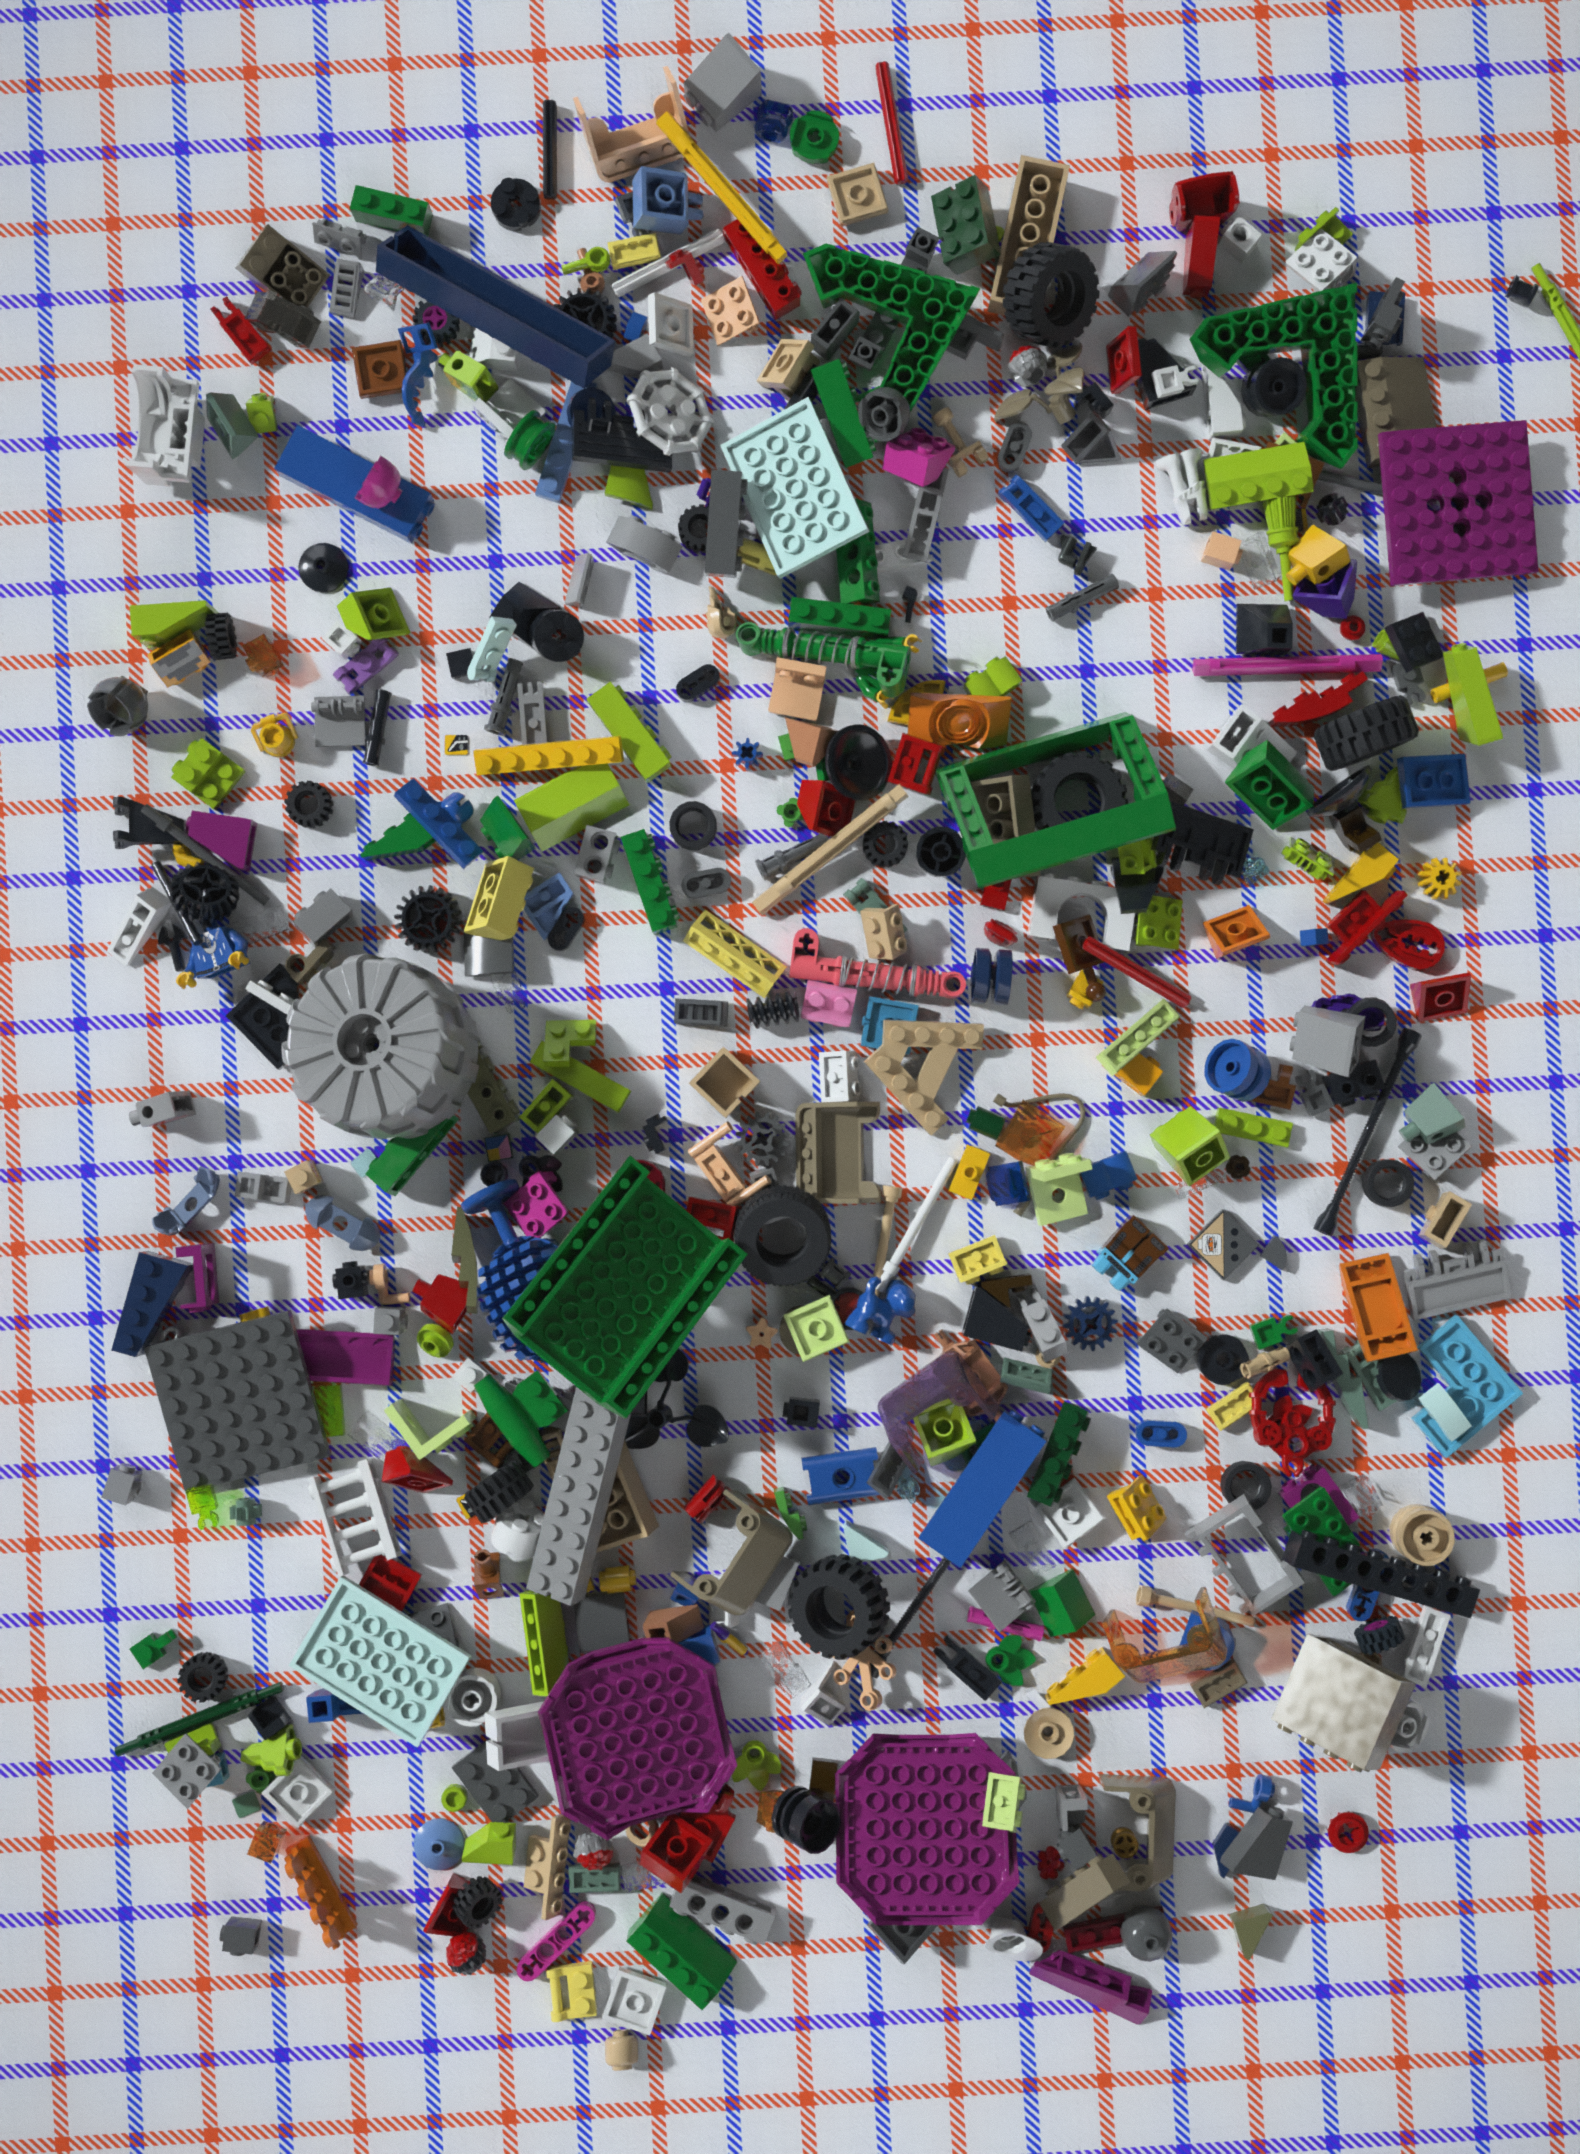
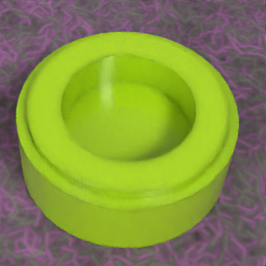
(454, 1797)

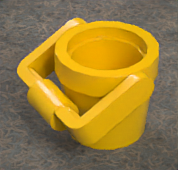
(275, 738)

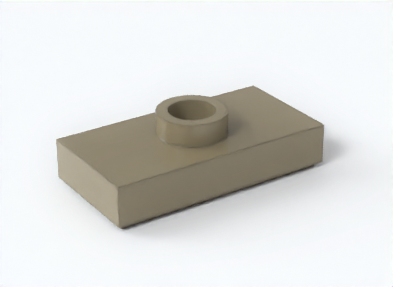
(1218, 1683)

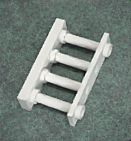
(379, 1522)

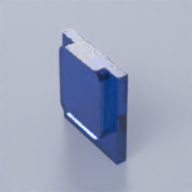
(1007, 1183)

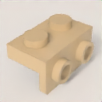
(884, 932)

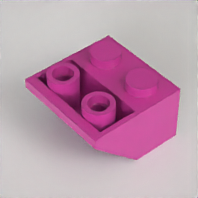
(917, 456)

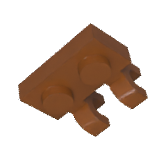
(1279, 1092)

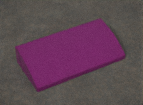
(348, 1356)

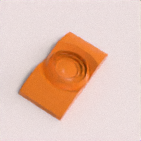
(960, 719)
(1377, 1307)

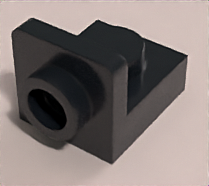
(1097, 400)

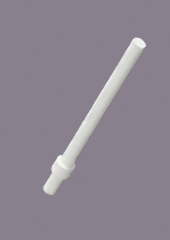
(891, 1268)

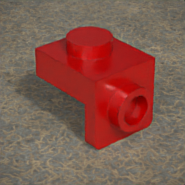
(691, 267)

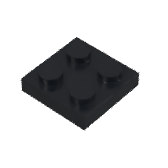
(1414, 642)

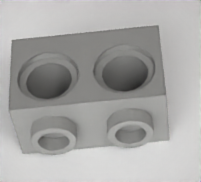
(589, 854)

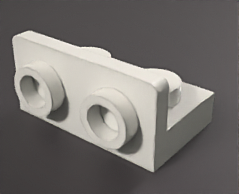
(839, 1076)

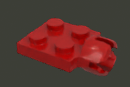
(714, 1823)

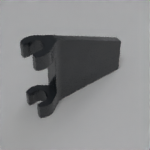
(141, 828)
(1135, 890)

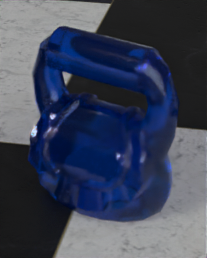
(772, 126)

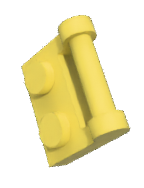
(580, 1989)

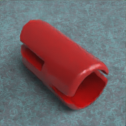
(706, 1499)

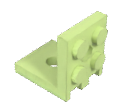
(1054, 1174)
(417, 1437)

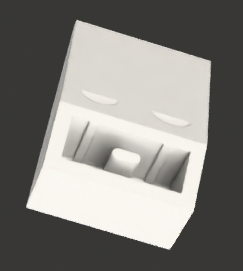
(1244, 732)

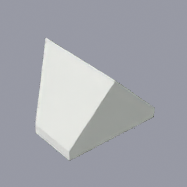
(824, 1698)

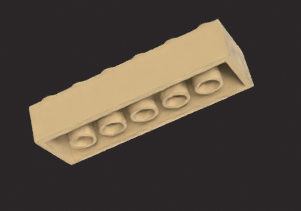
(1031, 217)

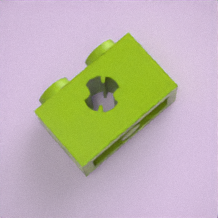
(546, 1105)

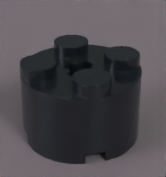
(567, 645)

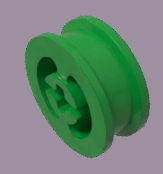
(529, 439)

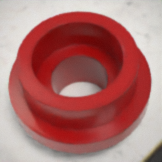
(1347, 633)

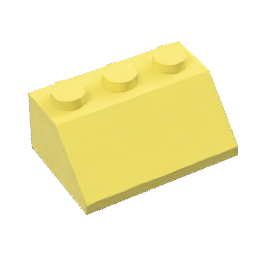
(499, 899)

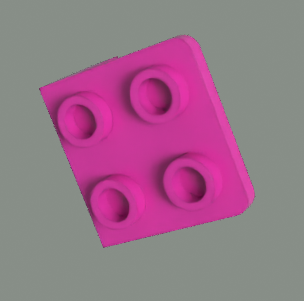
(537, 1205)

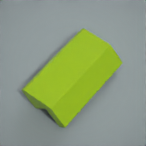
(570, 803)

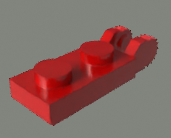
(242, 332)

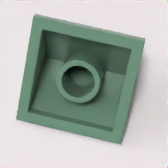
(230, 423)

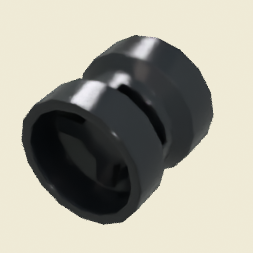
(491, 1172)

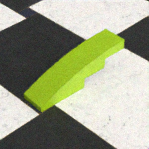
(586, 1080)

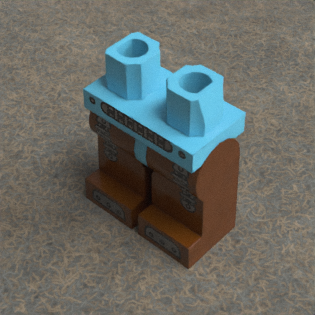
(1123, 1258)

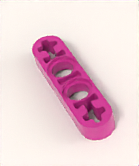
(553, 1938)

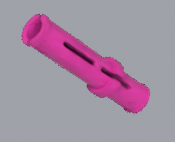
(1016, 1627)

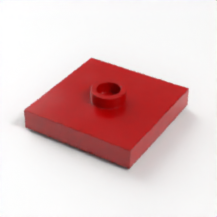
(1123, 360)

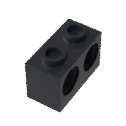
(1314, 1360)

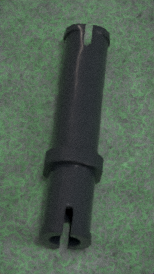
(377, 727)

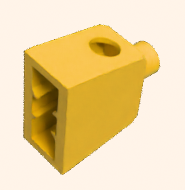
(1316, 557)

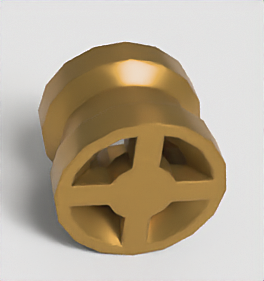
(1126, 1848)

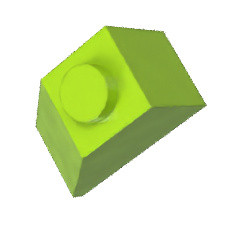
(491, 1844)

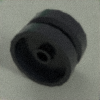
(1273, 387)

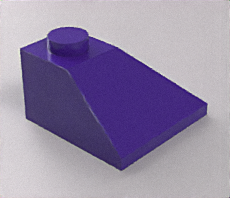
(1332, 596)

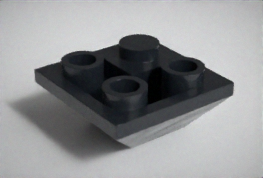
(1263, 629)

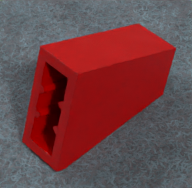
(1200, 256)

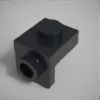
(653, 1139)

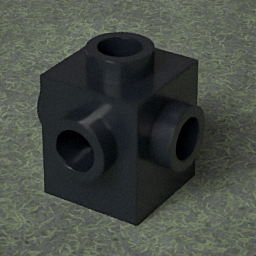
(343, 1284)

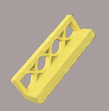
(731, 956)

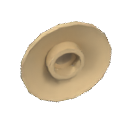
(1056, 1742)

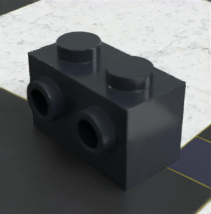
(1363, 1081)

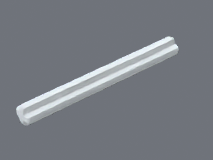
(659, 267)

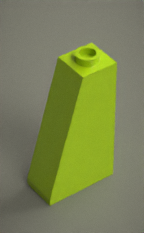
(1471, 696)

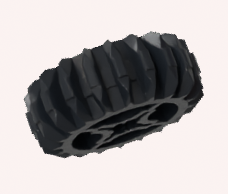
(595, 307)
(188, 897)
(416, 900)

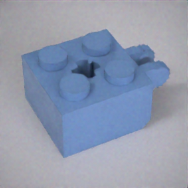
(663, 201)

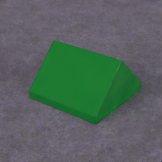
(1062, 1604)

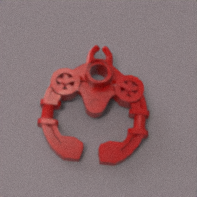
(1291, 1428)

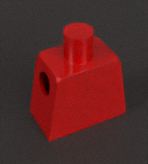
(443, 1301)

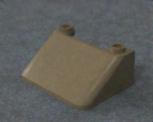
(833, 1151)

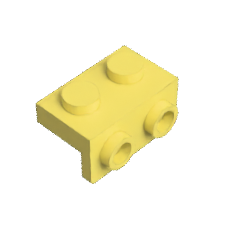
(978, 1259)

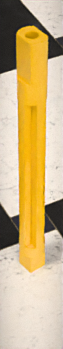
(721, 187)

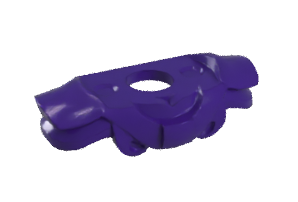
(1373, 1017)

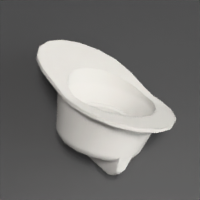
(1012, 1941)

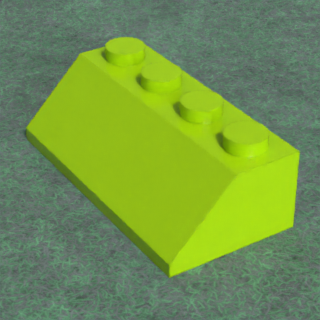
(1258, 475)

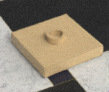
(857, 194)

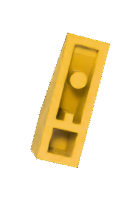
(1367, 869)

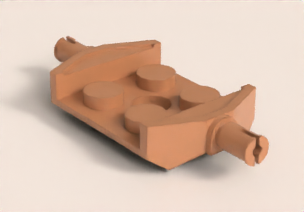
(981, 1366)

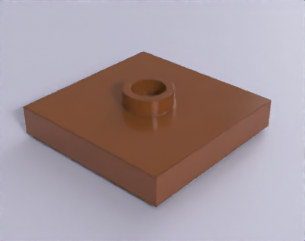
(379, 368)

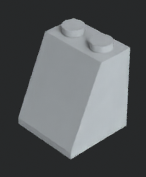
(723, 84)
(1327, 1039)

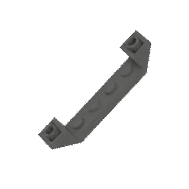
(877, 336)

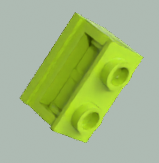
(1137, 857)

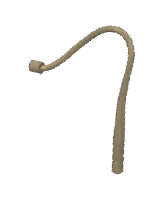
(1000, 1100)

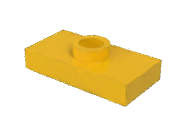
(969, 1172)

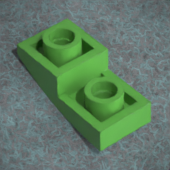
(794, 1521)

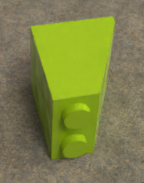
(1190, 1145)

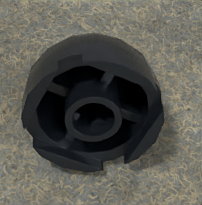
(940, 852)

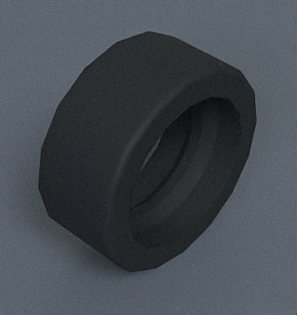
(689, 807)
(1391, 1022)
(1407, 1186)
(1237, 1467)

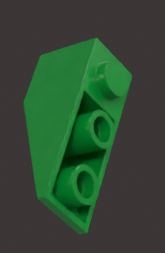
(401, 840)

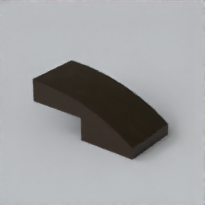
(823, 1777)

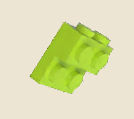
(207, 773)

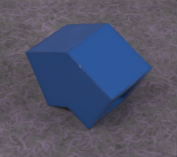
(636, 326)
(1314, 937)

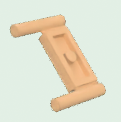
(720, 1170)

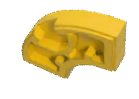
(900, 711)

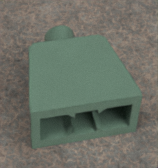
(1431, 1117)

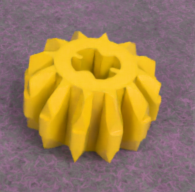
(1440, 888)

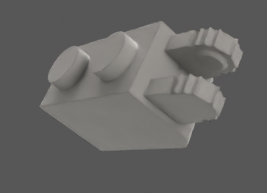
(1043, 1327)

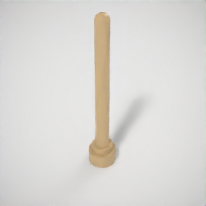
(890, 1197)
(1146, 1596)

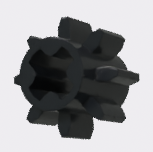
(1332, 509)

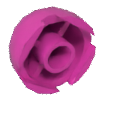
(380, 485)

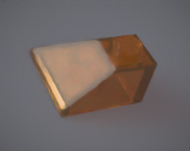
(1029, 1134)

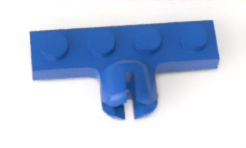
(442, 820)

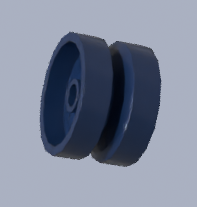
(988, 976)

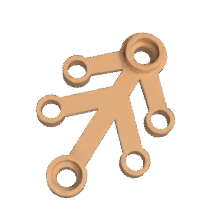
(864, 1659)

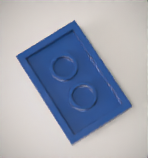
(1433, 781)

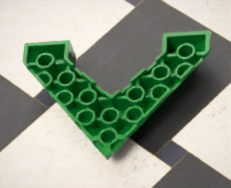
(925, 303)
(1325, 332)

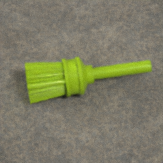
(1282, 534)

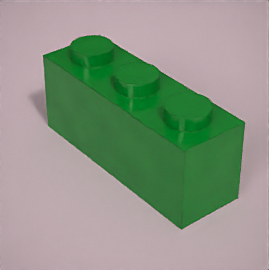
(390, 210)

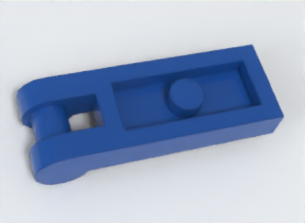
(1031, 508)

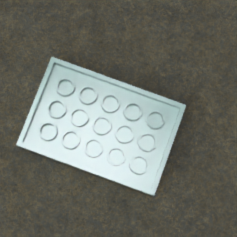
(795, 488)
(380, 1661)

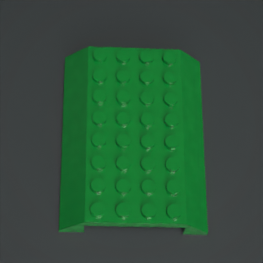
(623, 1290)

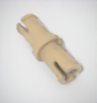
(1265, 1362)

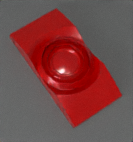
(390, 1581)

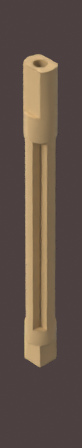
(829, 850)

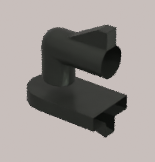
(1066, 557)

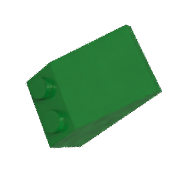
(505, 831)

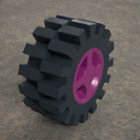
(433, 314)
(1379, 1635)

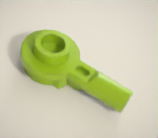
(595, 259)

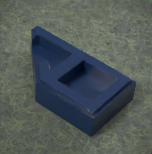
(1221, 1843)

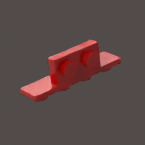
(1358, 920)

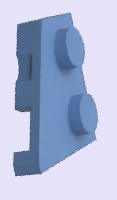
(547, 903)

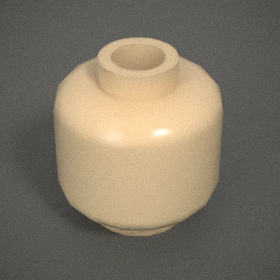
(621, 2050)

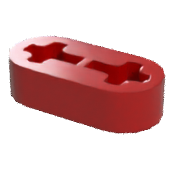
(1035, 1926)

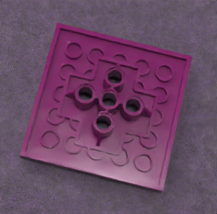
(1487, 465)

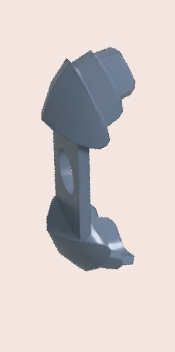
(175, 1220)
(360, 1234)

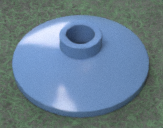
(439, 1832)

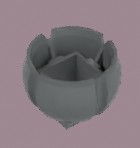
(118, 705)

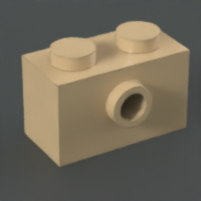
(1444, 1219)

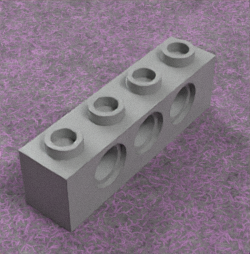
(737, 1904)

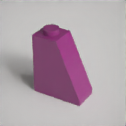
(225, 835)

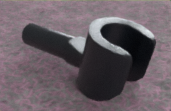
(910, 594)

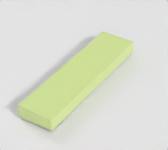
(1138, 1037)

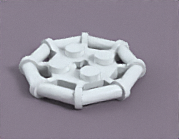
(678, 402)

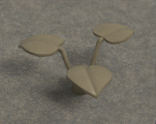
(1066, 383)

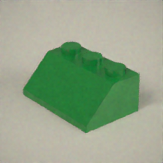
(1271, 785)

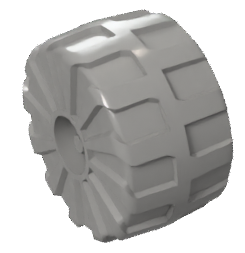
(422, 1057)

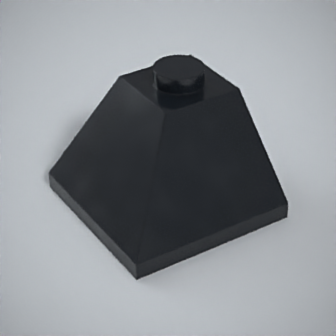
(523, 607)

